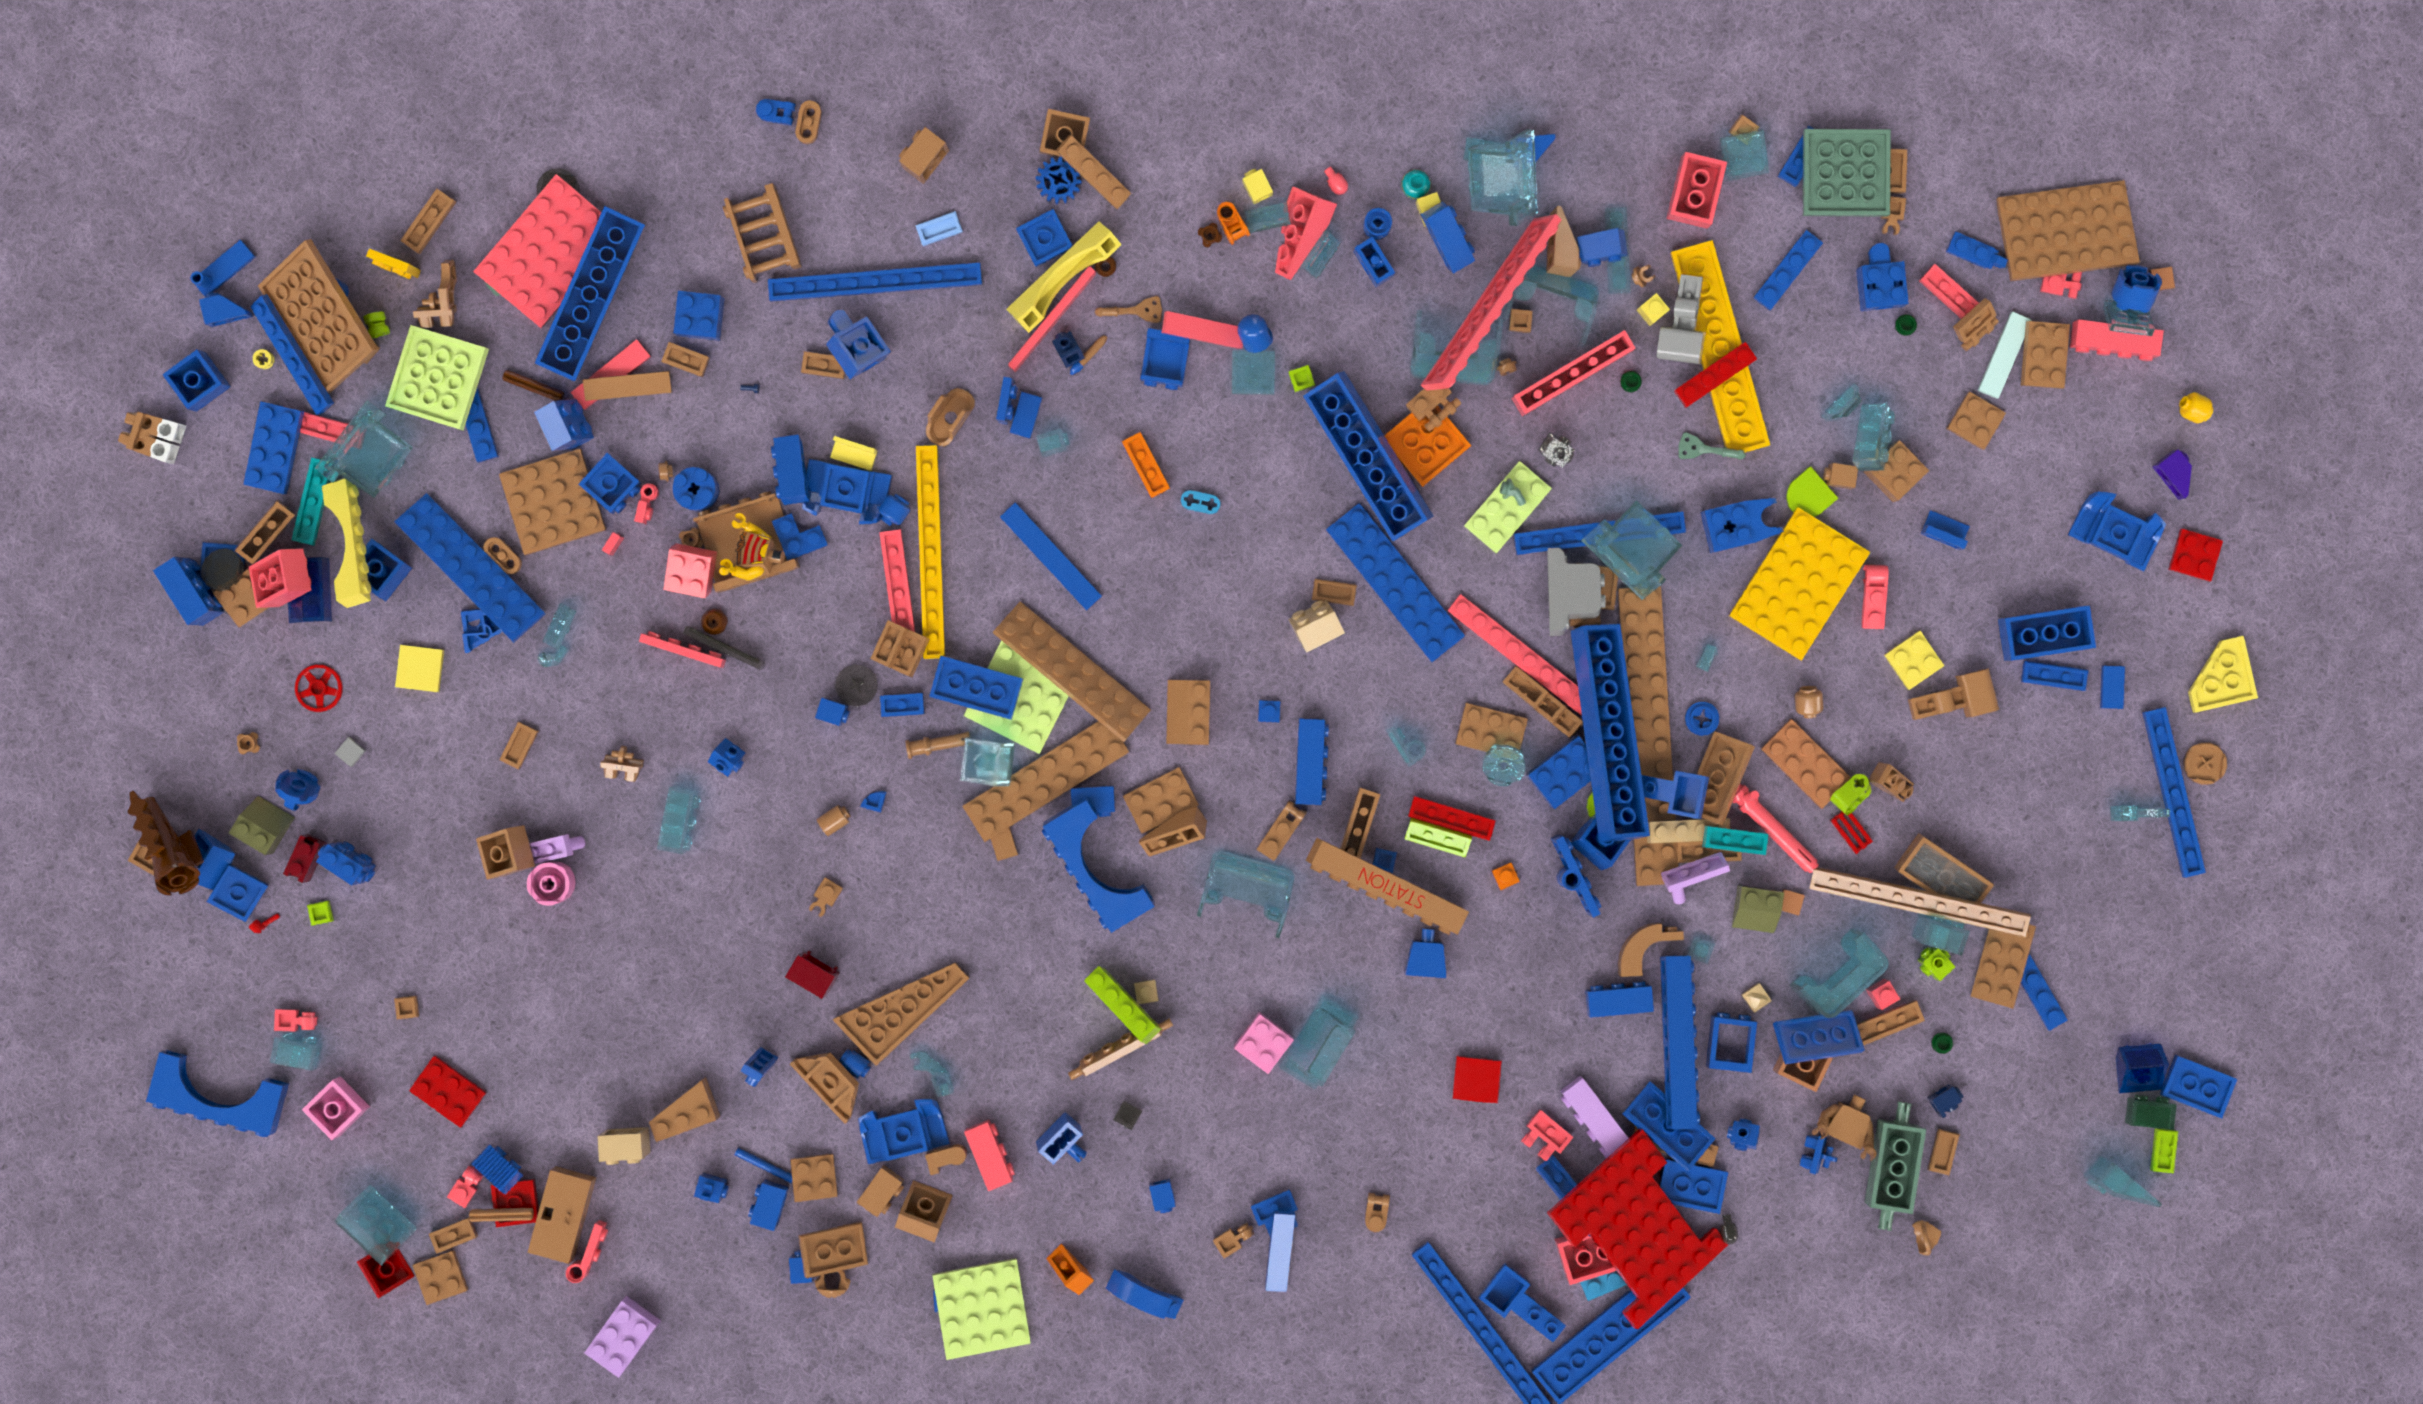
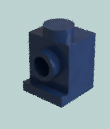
(1067, 348)
(1945, 1100)

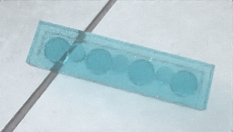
(1618, 272)

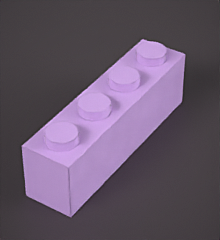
(1594, 1115)

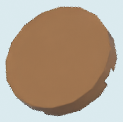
(2205, 763)

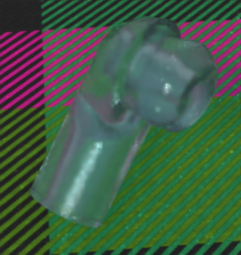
(553, 659)

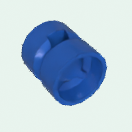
(1377, 223)

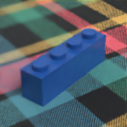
(1310, 761)

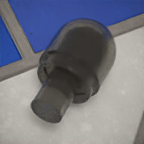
(1729, 1230)

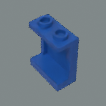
(1164, 360)

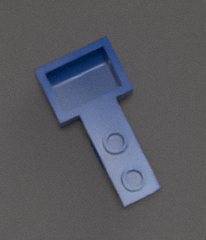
(1684, 794)
(1508, 1293)

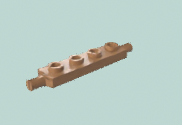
(1112, 1052)

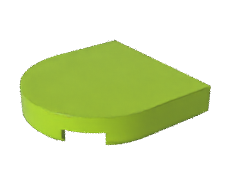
(1809, 493)

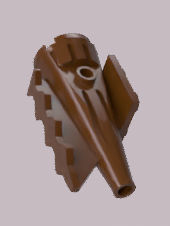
(173, 857)

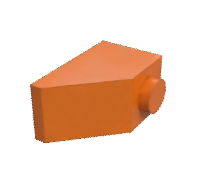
(1069, 1270)

